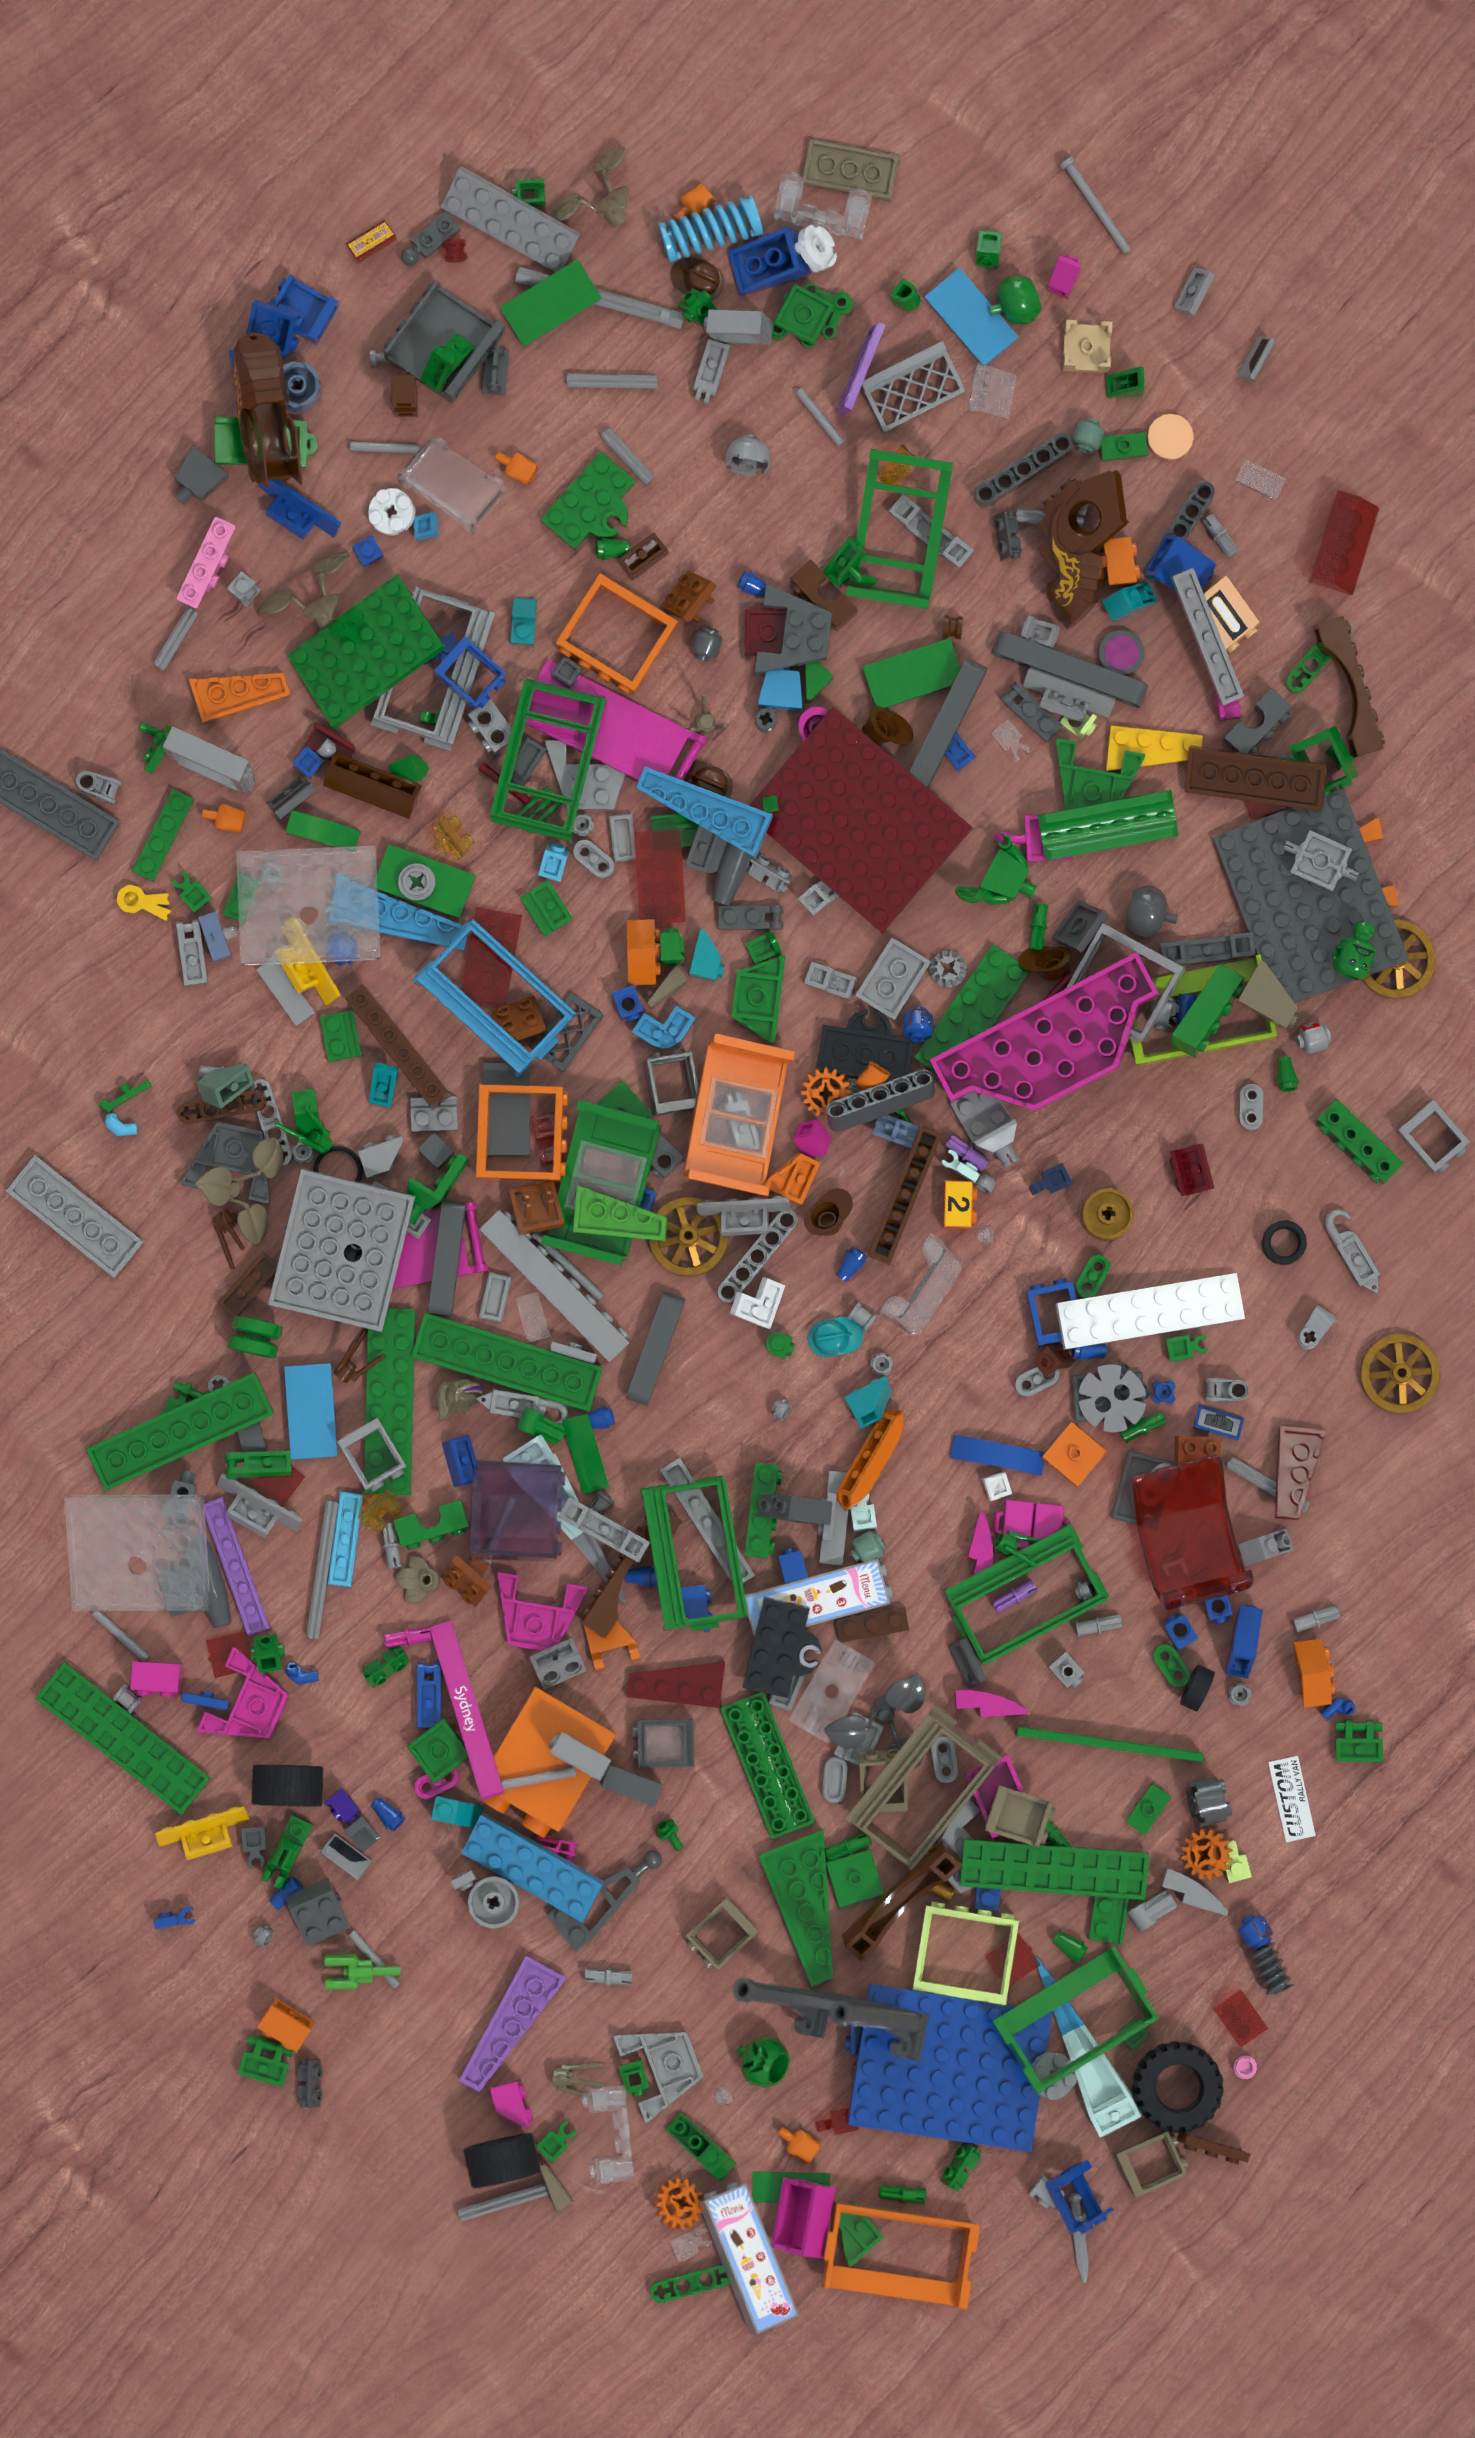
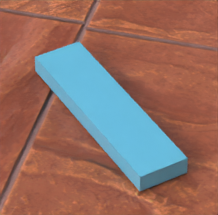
(345, 1539)

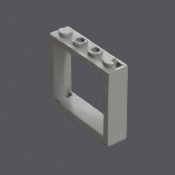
(209, 761)
(1142, 950)

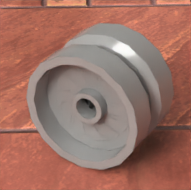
(490, 1915)

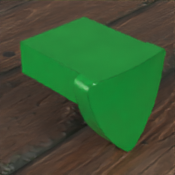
(410, 768)
(763, 947)

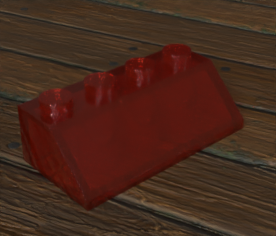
(1344, 543)

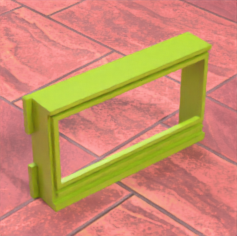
(1193, 982)

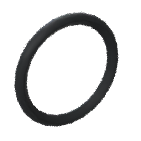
(344, 1149)

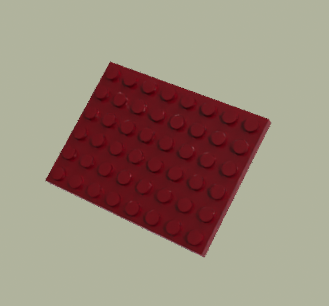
(860, 820)

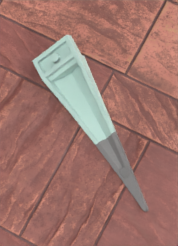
(538, 1452)

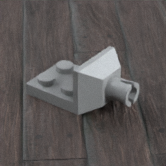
(987, 1125)

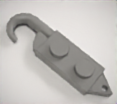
(1353, 1253)
(514, 1404)

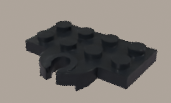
(857, 1045)
(780, 1648)

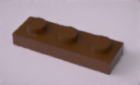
(248, 1285)
(872, 1624)
(1212, 2148)

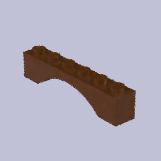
(1335, 641)
(603, 1611)
(874, 1924)

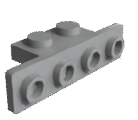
(1067, 696)
(744, 1216)
(256, 1511)
(834, 1534)

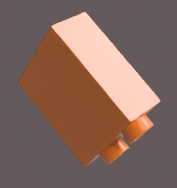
(528, 1753)

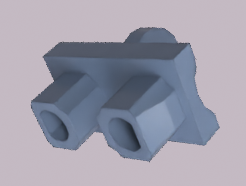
(895, 1130)

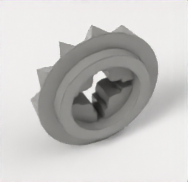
(416, 871)
(948, 980)

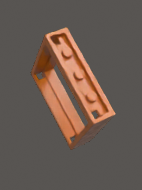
(604, 672)
(560, 1144)

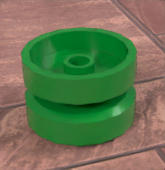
(254, 1337)

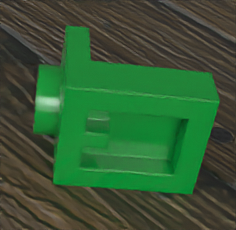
(988, 249)

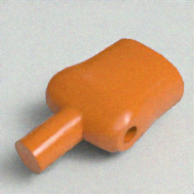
(695, 201)
(518, 467)
(227, 818)
(872, 1076)
(800, 2144)

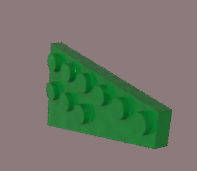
(801, 1891)

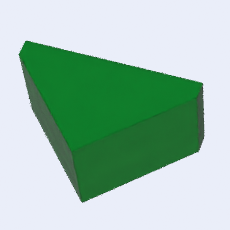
(1126, 383)
(816, 679)

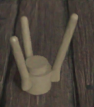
(706, 722)
(563, 2078)

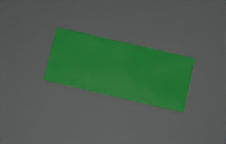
(585, 1453)
(768, 2185)

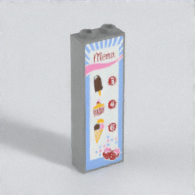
(830, 1594)
(747, 2257)

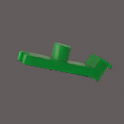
(128, 1094)

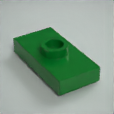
(1124, 446)
(1148, 1809)

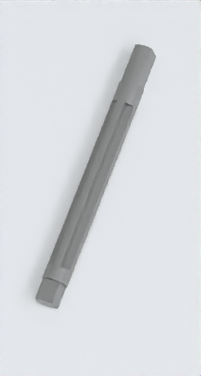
(615, 302)

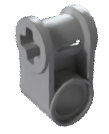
(100, 786)
(1317, 1325)
(1224, 1390)

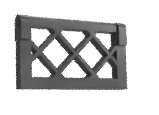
(586, 1032)

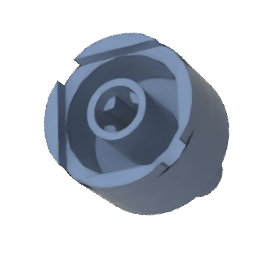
(311, 390)

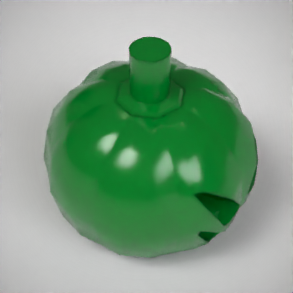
(1017, 300)
(764, 2061)

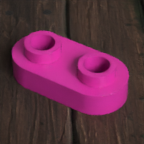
(438, 1788)

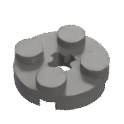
(1053, 2061)

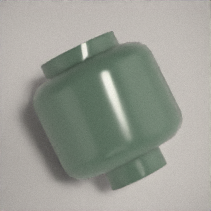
(1087, 436)
(868, 1547)

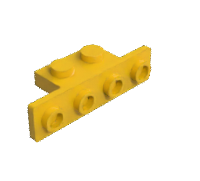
(310, 975)
(205, 1834)

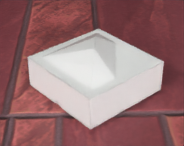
(997, 1486)

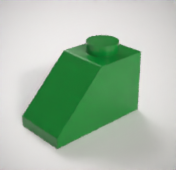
(304, 1123)

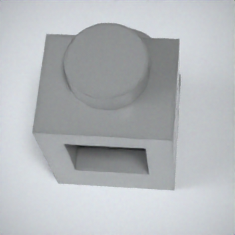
(243, 589)
(1060, 1664)
(1043, 2194)

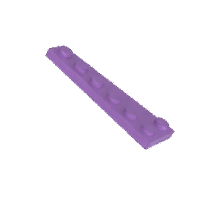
(520, 2006)

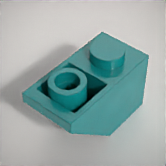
(1130, 600)
(869, 1402)

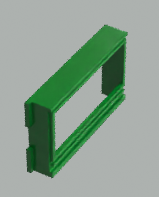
(665, 1558)
(1012, 1568)
(1062, 1992)

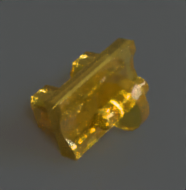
(895, 472)
(449, 839)
(376, 1508)

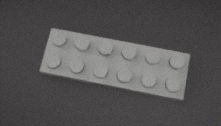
(510, 220)
(74, 1216)

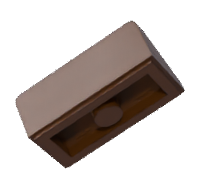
(643, 556)

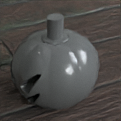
(1148, 912)

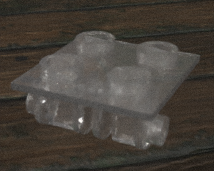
(992, 391)

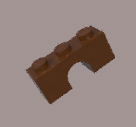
(404, 395)
(807, 581)

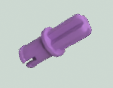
(967, 1152)
(1014, 1595)

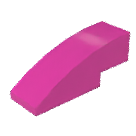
(981, 1545)
(987, 1703)

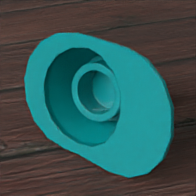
(835, 1337)

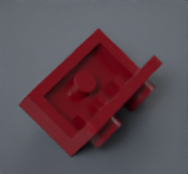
(1191, 1170)

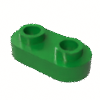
(1093, 1277)
(1171, 1665)

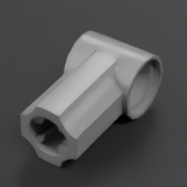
(1148, 1912)

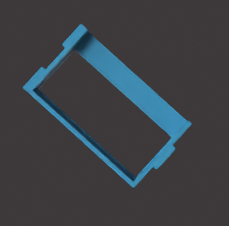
(476, 1018)

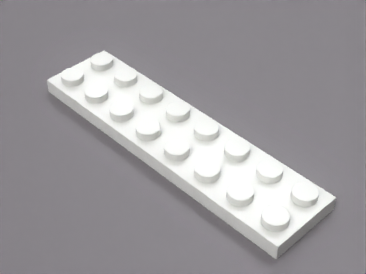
(1150, 1311)

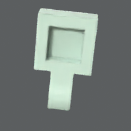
(966, 1170)

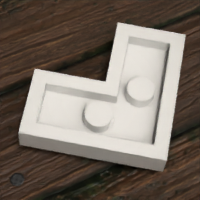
(763, 1307)

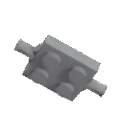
(1321, 861)

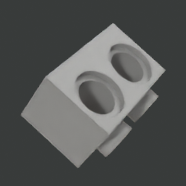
(496, 725)
(557, 1663)

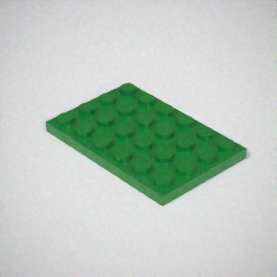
(366, 651)

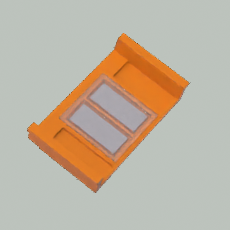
(736, 1114)

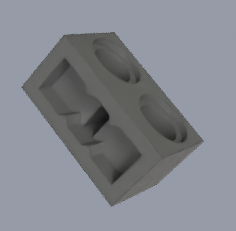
(664, 1148)

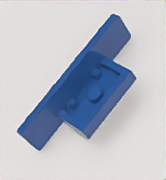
(296, 512)

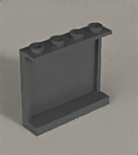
(435, 323)

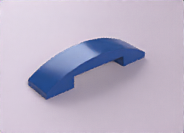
(997, 1454)

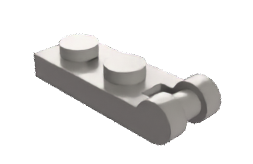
(192, 954)

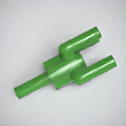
(355, 1971)

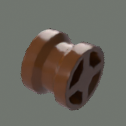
(952, 627)

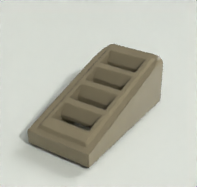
(670, 984)
(557, 2192)

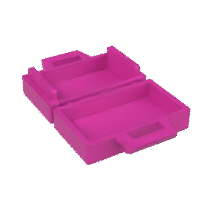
(1020, 1519)

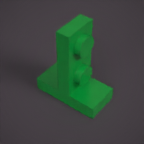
(445, 361)

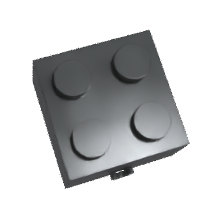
(317, 1912)

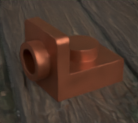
(1053, 1358)

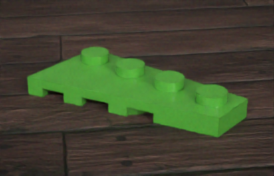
(609, 1216)

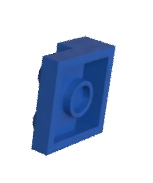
(278, 323)

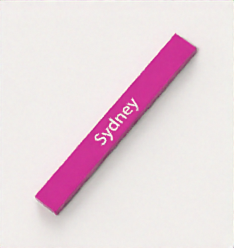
(466, 1710)

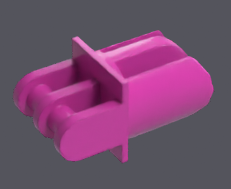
(571, 1847)

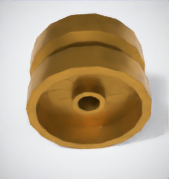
(1113, 1202)

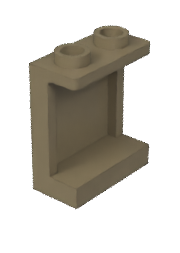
(1019, 1816)

